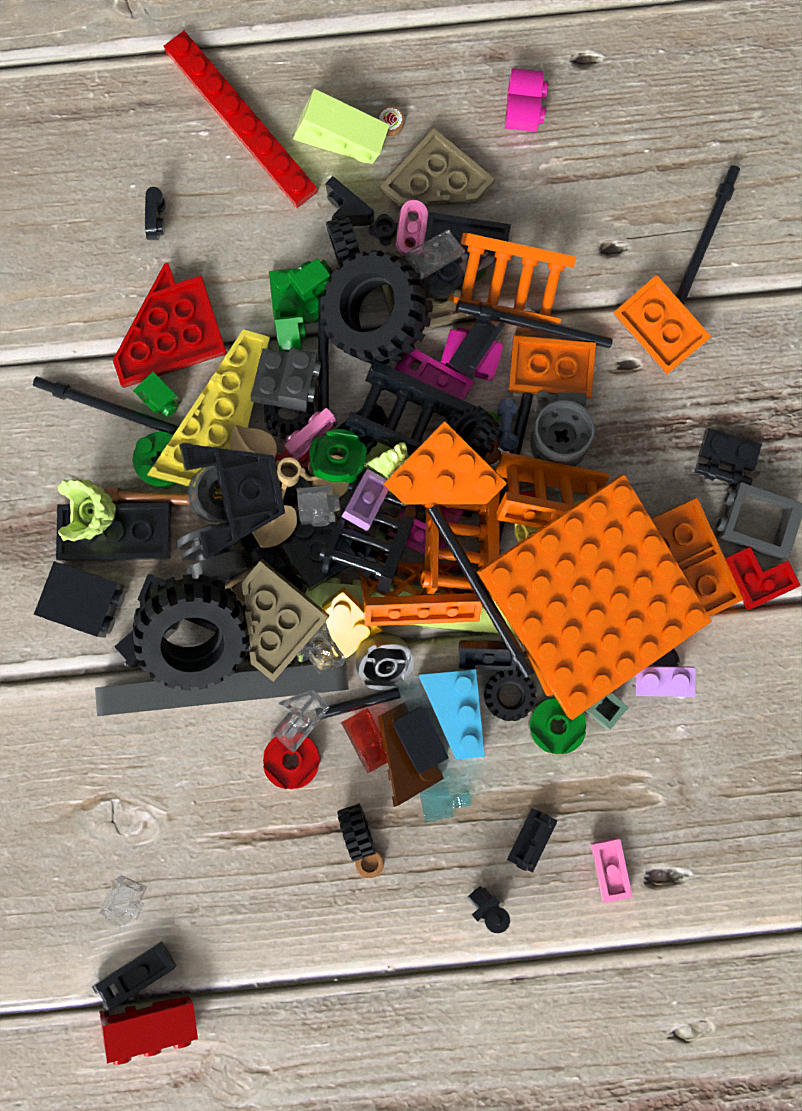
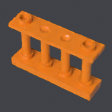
(503, 253)
(538, 510)
(486, 533)

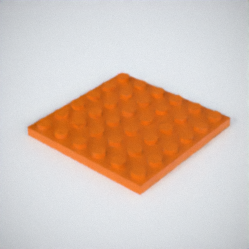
(595, 596)

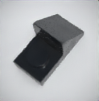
(351, 205)

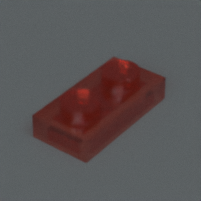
(366, 739)

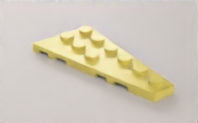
(217, 409)

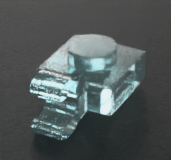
(438, 803)

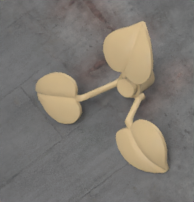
(288, 474)

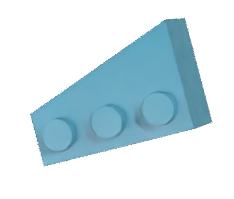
(458, 710)

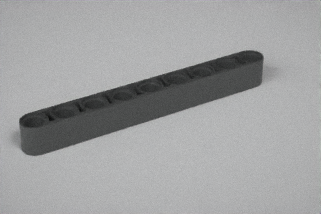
(234, 688)

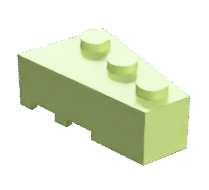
(340, 128)

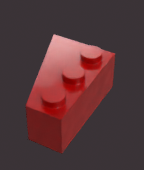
(148, 1029)

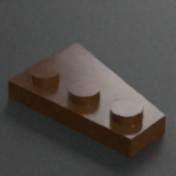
(402, 773)

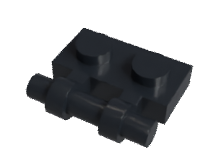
(727, 450)

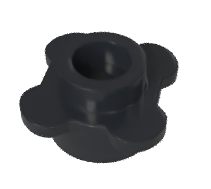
(381, 222)

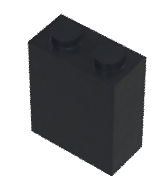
(80, 600)

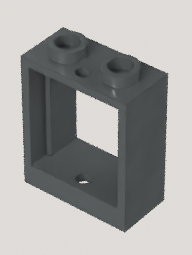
(786, 531)

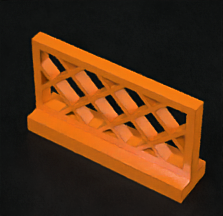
(418, 608)

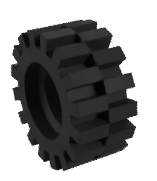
(342, 239)
(284, 426)
(477, 428)
(526, 702)
(356, 832)

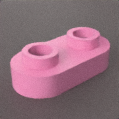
(411, 230)

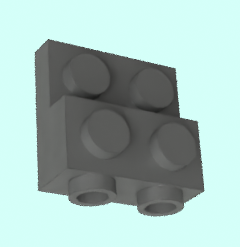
(286, 378)

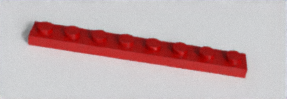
(240, 119)

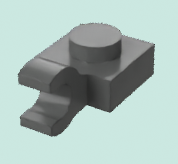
(579, 398)

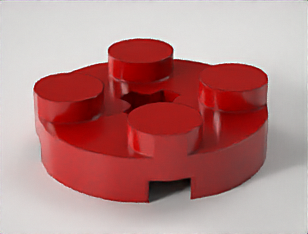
(293, 776)

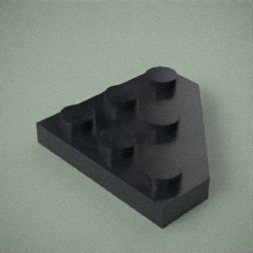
(451, 277)

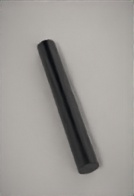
(362, 702)

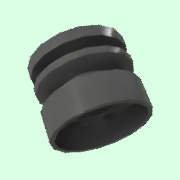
(564, 421)
(201, 495)
(219, 567)

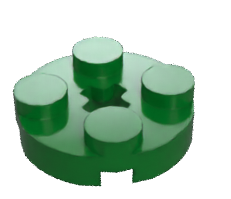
(144, 455)
(333, 469)
(556, 742)

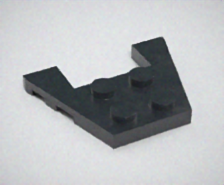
(247, 489)

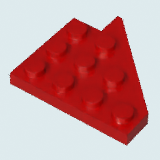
(169, 331)

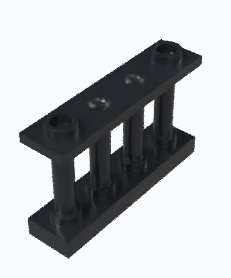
(406, 389)
(392, 547)

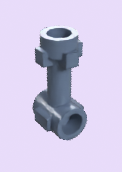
(507, 410)

